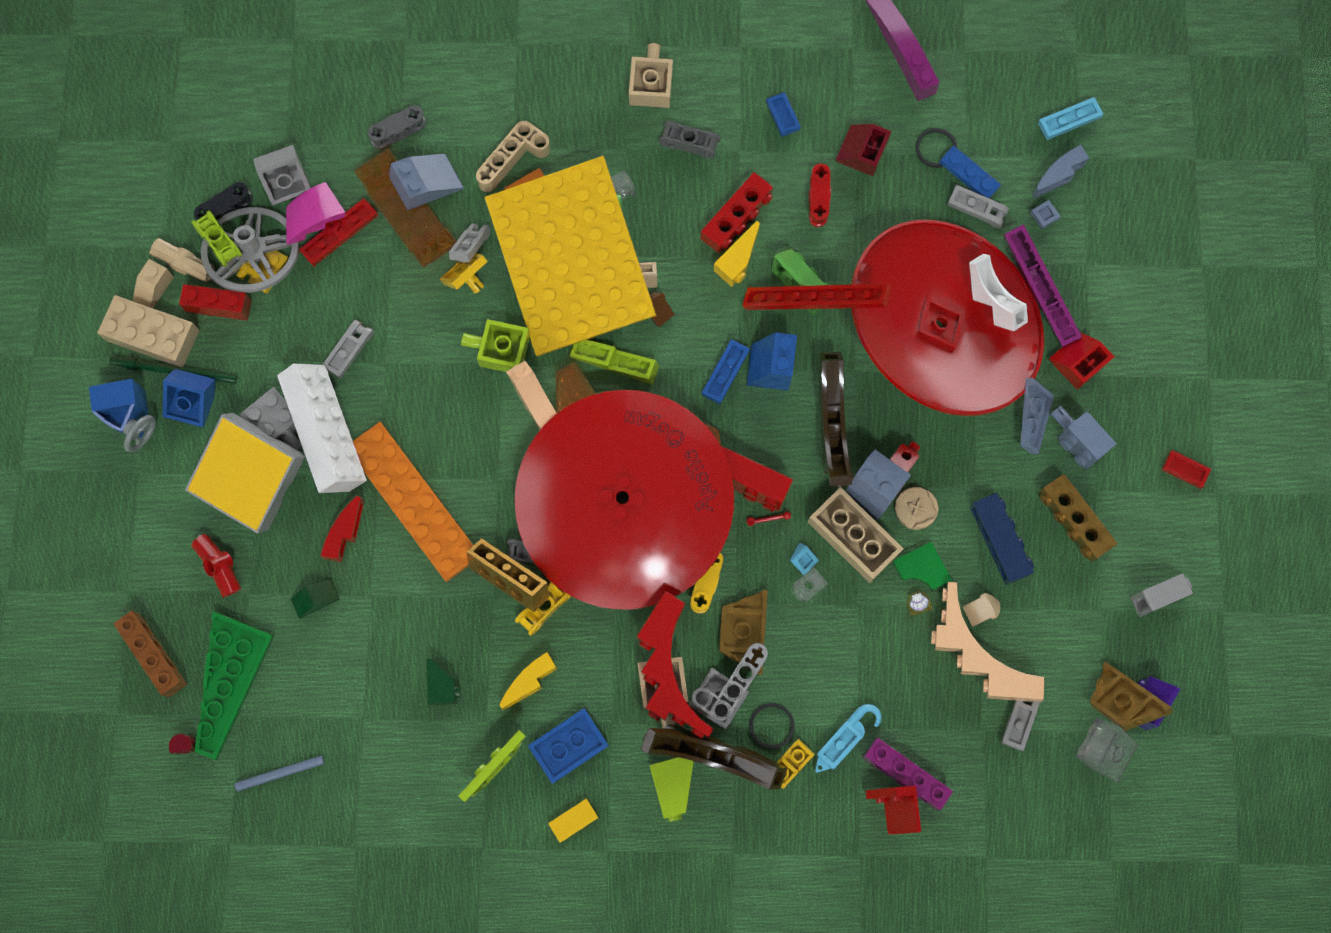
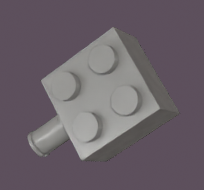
(273, 418)

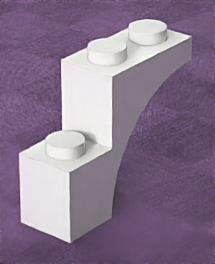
(987, 289)

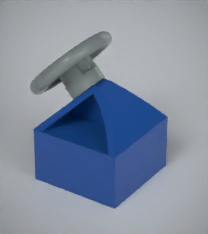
(124, 409)

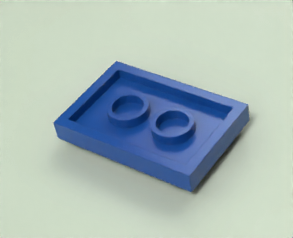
(568, 745)

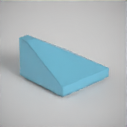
(803, 558)

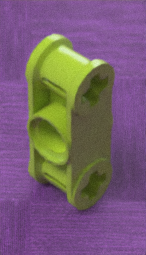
(222, 247)

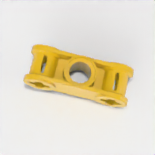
(706, 587)
(538, 617)

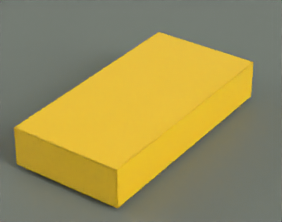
(573, 820)

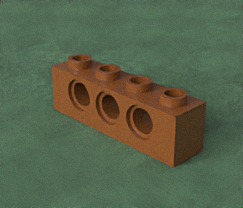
(150, 654)

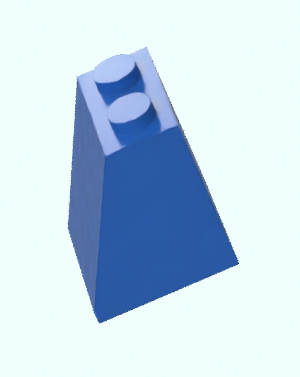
(772, 361)

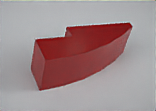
(343, 531)

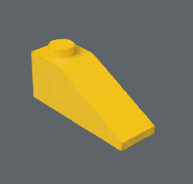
(734, 262)

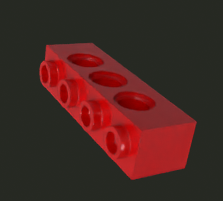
(752, 187)

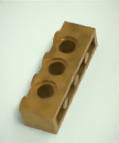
(1077, 506)
(507, 575)

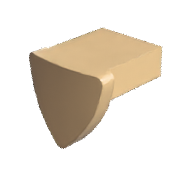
(982, 609)

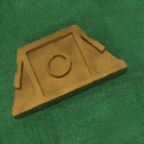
(743, 626)
(1125, 700)

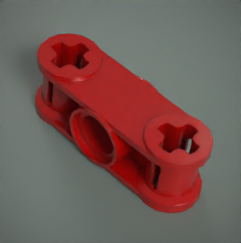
(819, 195)

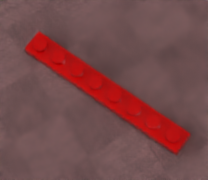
(817, 297)

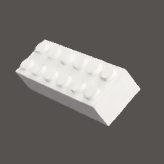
(321, 428)

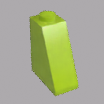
(672, 786)

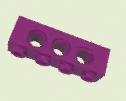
(907, 774)

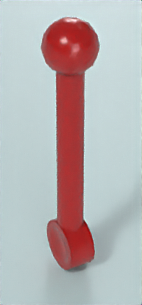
(751, 521)

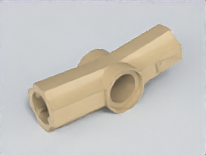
(180, 259)

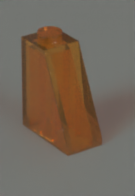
(571, 386)

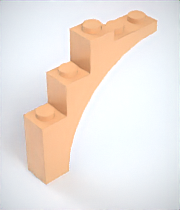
(1002, 681)

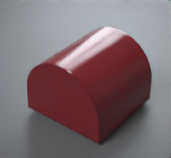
(182, 744)

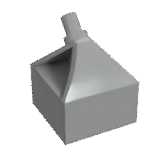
(282, 174)

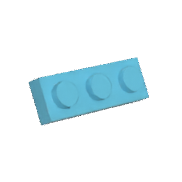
(1070, 118)

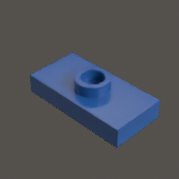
(783, 114)

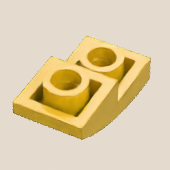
(795, 760)

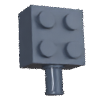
(1083, 437)

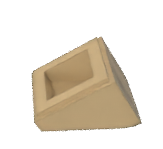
(650, 273)

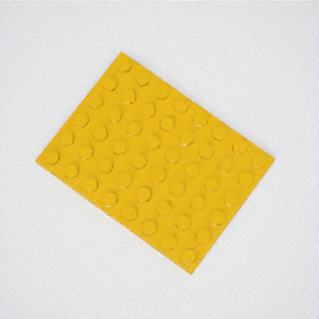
(570, 256)

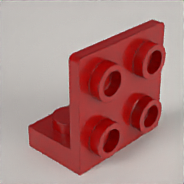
(900, 808)

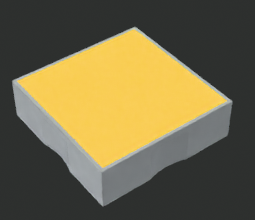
(244, 472)

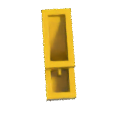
(527, 681)

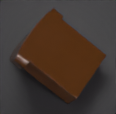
(661, 308)

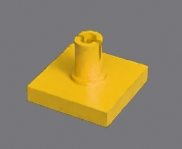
(465, 272)

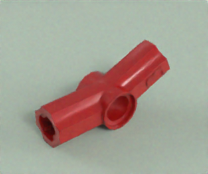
(217, 564)

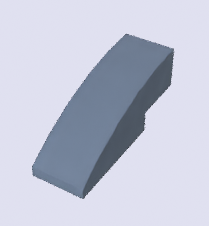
(1062, 171)

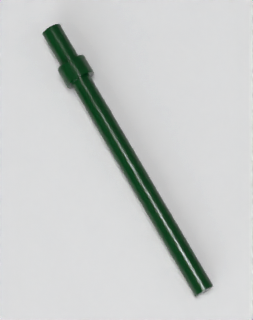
(133, 364)

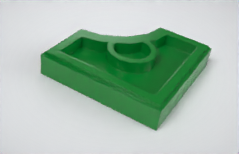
(923, 565)

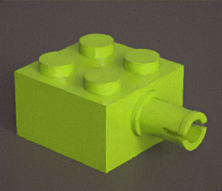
(500, 346)

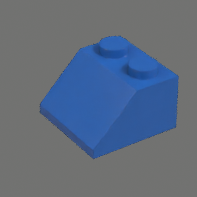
(187, 397)

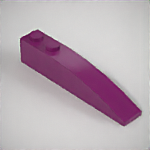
(905, 48)
(1042, 285)

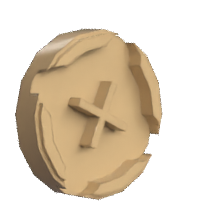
(916, 508)

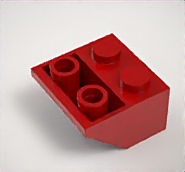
(1081, 360)

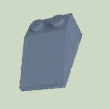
(423, 179)
(877, 484)

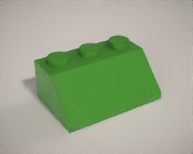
(793, 271)

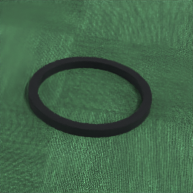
(932, 131)
(791, 720)

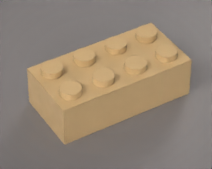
(148, 331)
(855, 535)

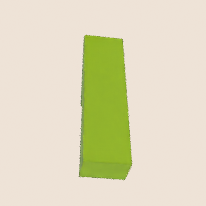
(617, 361)

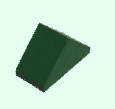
(314, 597)

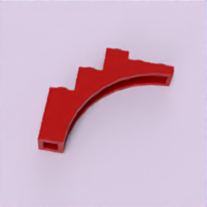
(667, 699)

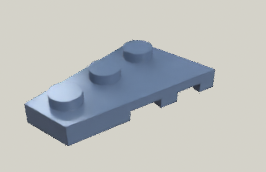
(1035, 415)

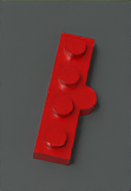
(338, 232)

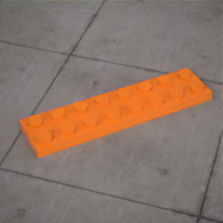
(413, 501)

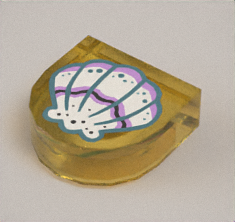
(918, 603)

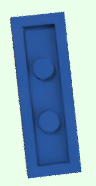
(969, 173)
(725, 372)

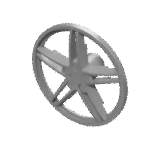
(252, 250)

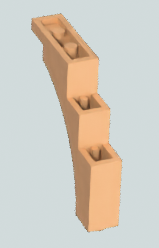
(531, 394)

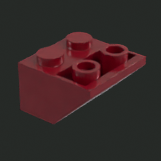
(863, 147)

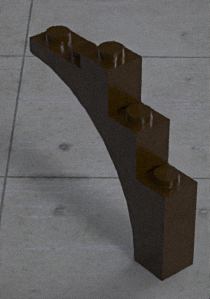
(833, 429)
(738, 760)

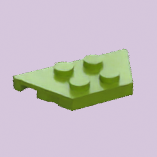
(486, 773)

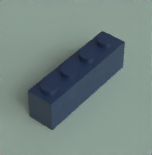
(1001, 539)

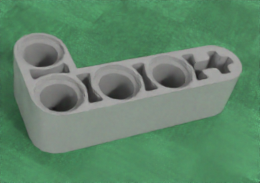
(736, 680)

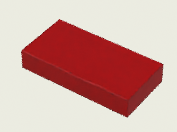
(1186, 469)

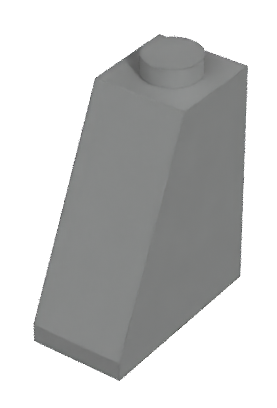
(1161, 595)

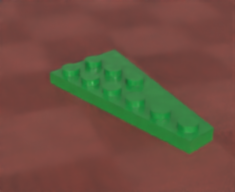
(229, 673)

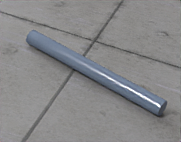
(279, 773)

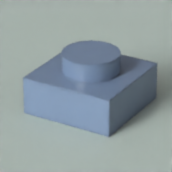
(1045, 214)

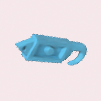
(845, 739)

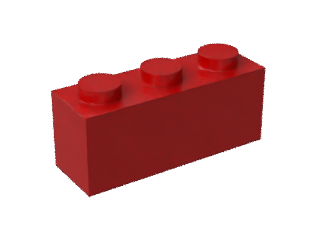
(215, 302)

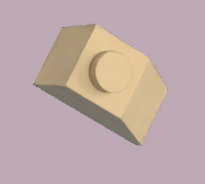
(151, 284)

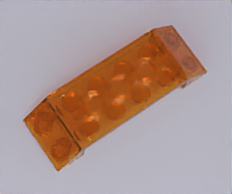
(415, 227)

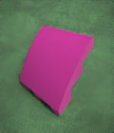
(311, 212)

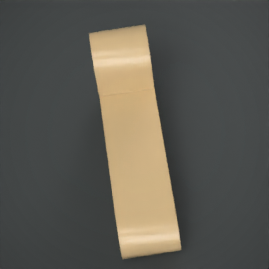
(510, 158)

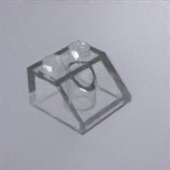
(1107, 749)

